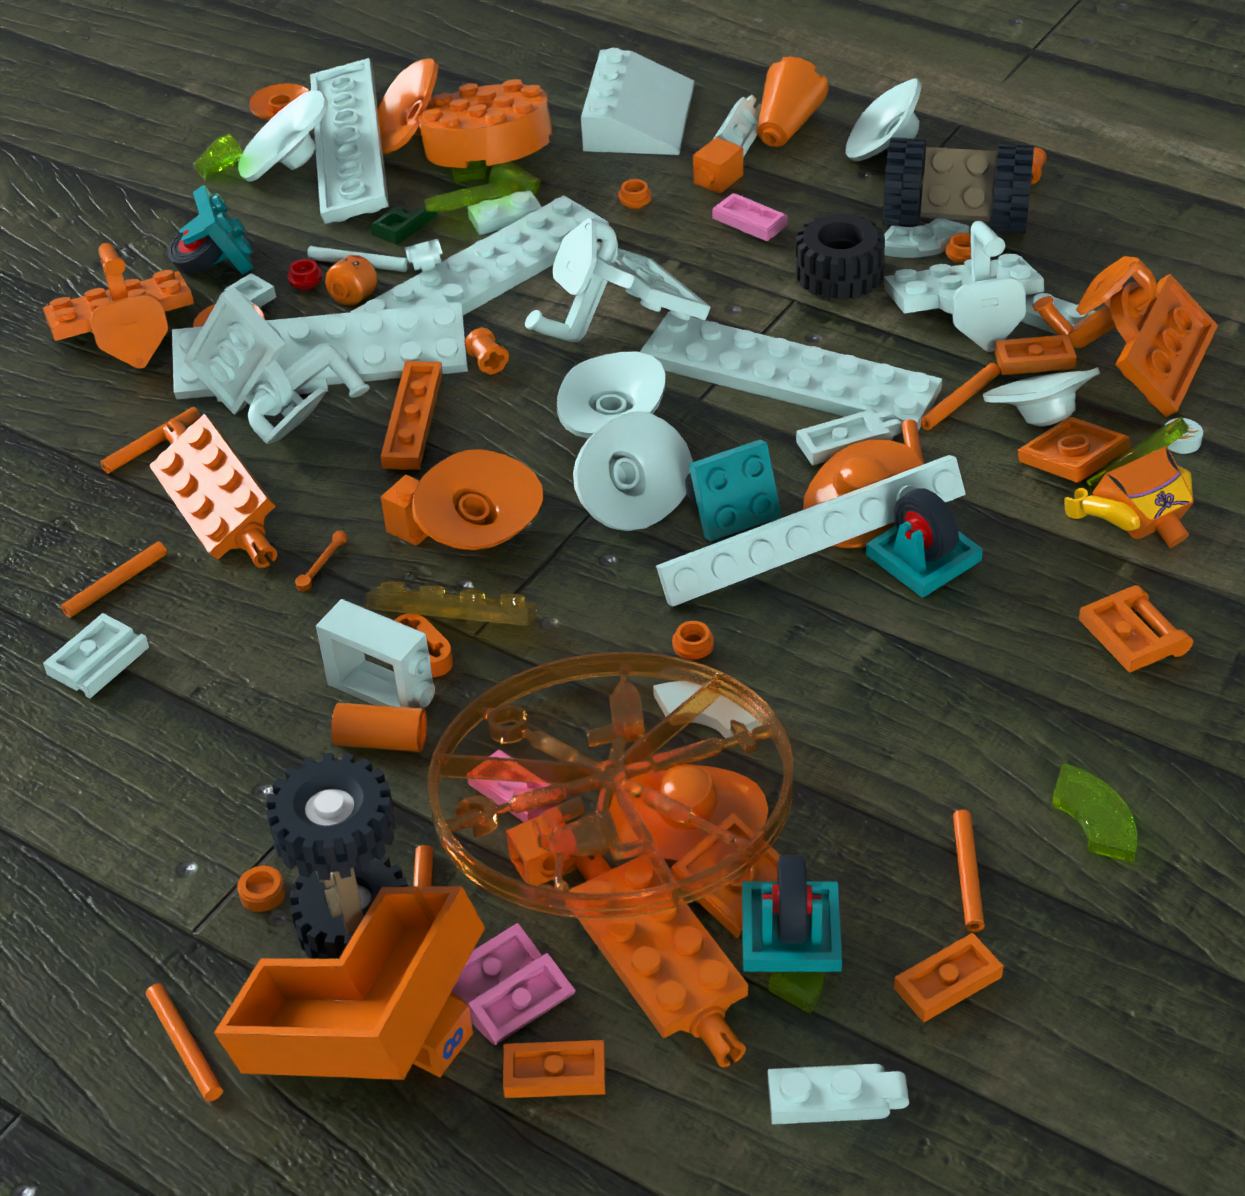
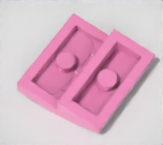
(510, 984)

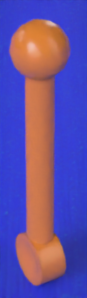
(304, 582)

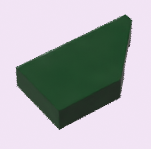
(400, 223)

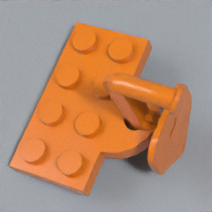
(127, 317)
(1159, 322)

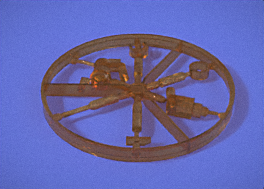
(597, 832)

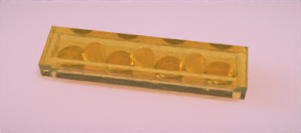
(435, 602)

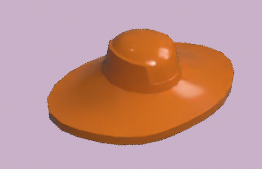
(405, 102)
(856, 468)
(476, 499)
(708, 792)

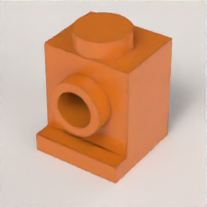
(398, 511)

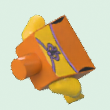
(1140, 498)

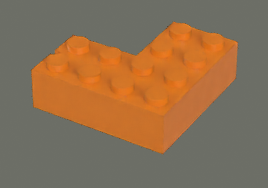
(368, 1006)

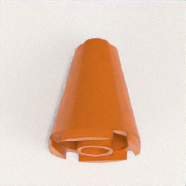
(789, 99)

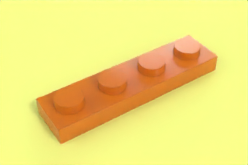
(411, 415)

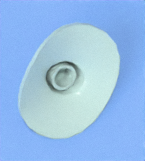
(885, 118)
(285, 137)
(608, 388)
(1043, 398)
(632, 471)

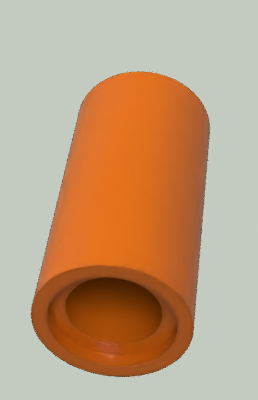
(379, 727)

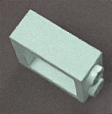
(352, 631)

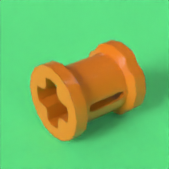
(489, 355)

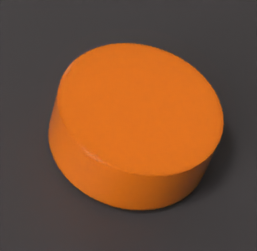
(261, 888)

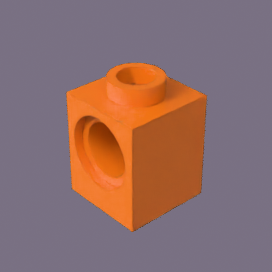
(531, 861)

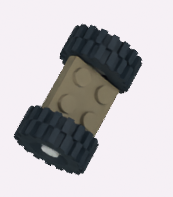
(957, 184)
(332, 826)

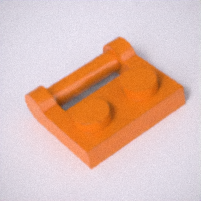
(1127, 636)

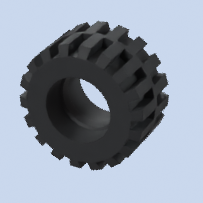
(840, 256)

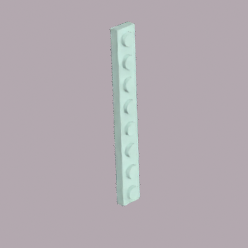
(802, 532)

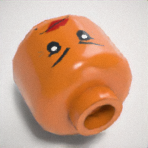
(351, 280)

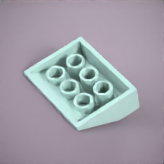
(635, 106)

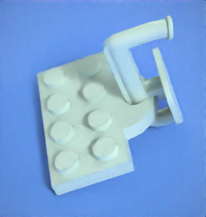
(586, 267)
(981, 294)
(239, 365)

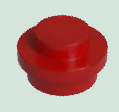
(304, 274)

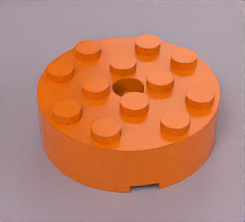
(485, 124)

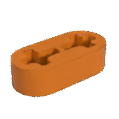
(438, 646)

